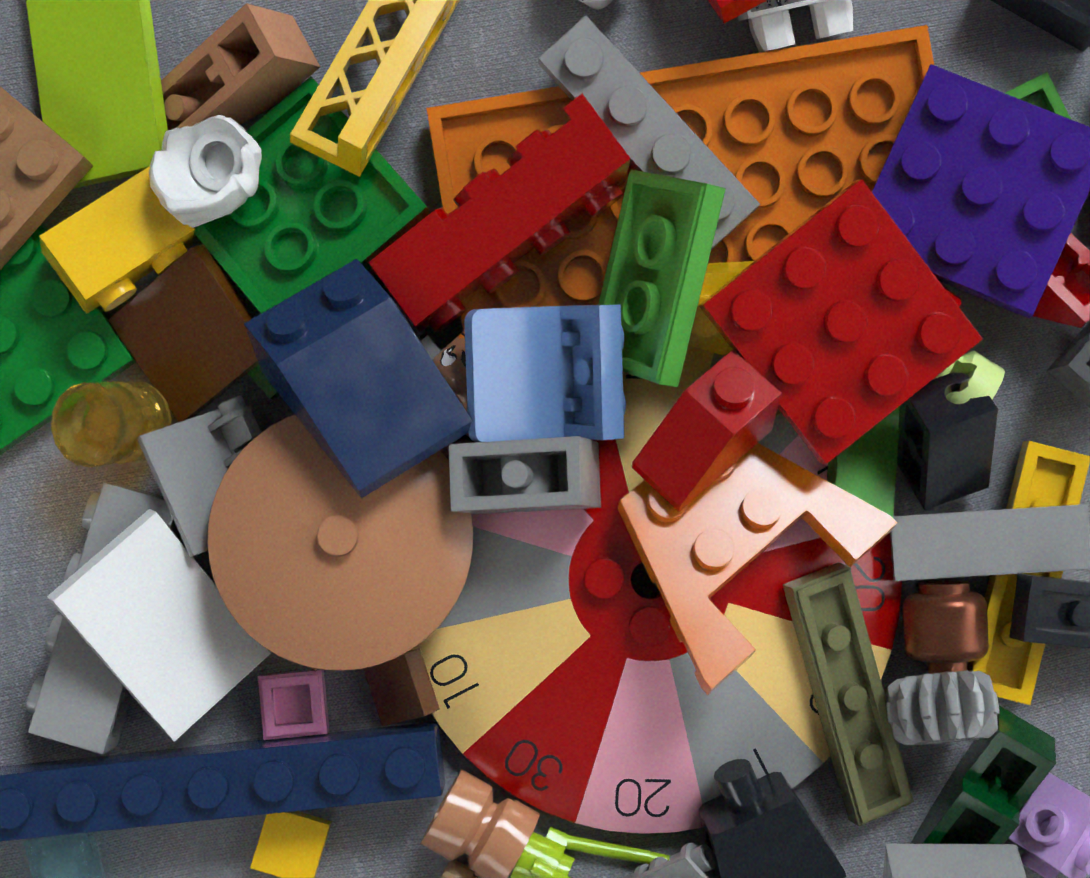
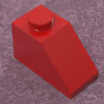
(708, 430)

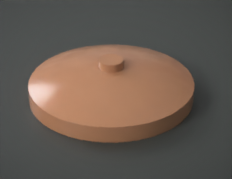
(331, 572)

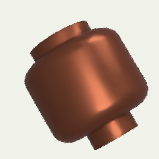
(945, 625)

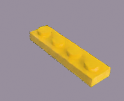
(1041, 479)

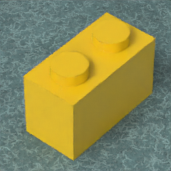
(115, 244)

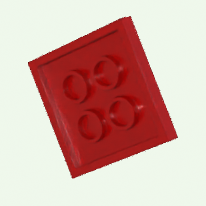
(842, 321)

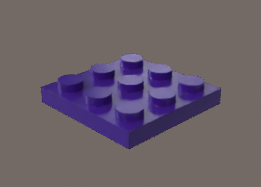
(986, 188)

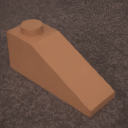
(239, 69)

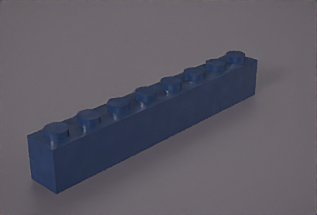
(221, 781)

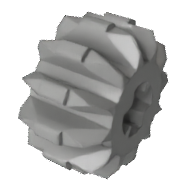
(942, 708)

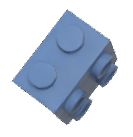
(545, 372)

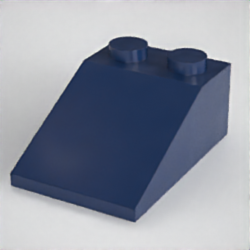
(357, 377)

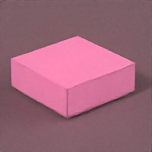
(293, 704)

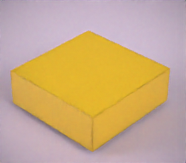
(291, 845)

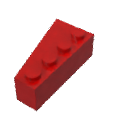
(504, 218)

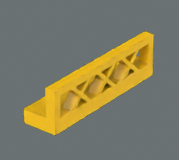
(374, 107)

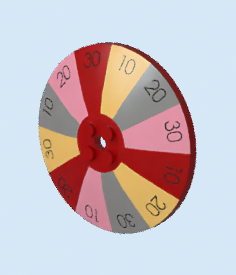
(580, 684)

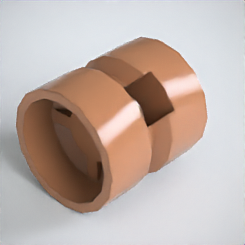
(482, 829)

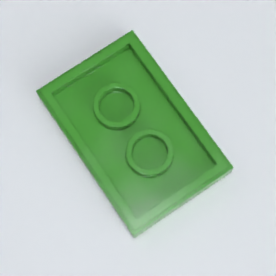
(660, 269)

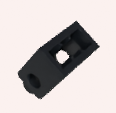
(763, 829)

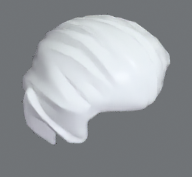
(205, 170)

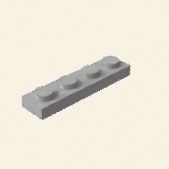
(641, 118)

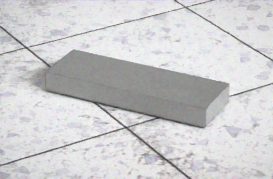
(990, 542)

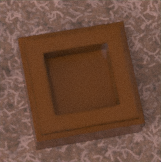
(401, 688)

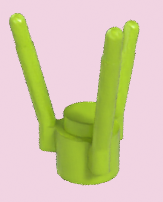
(546, 857)

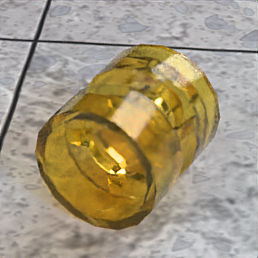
(101, 421)

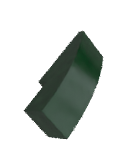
(990, 785)

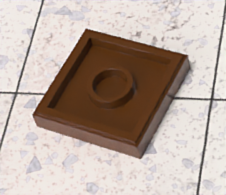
(188, 333)

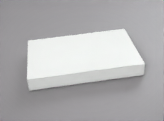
(158, 624)

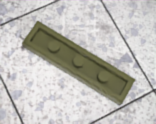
(848, 693)

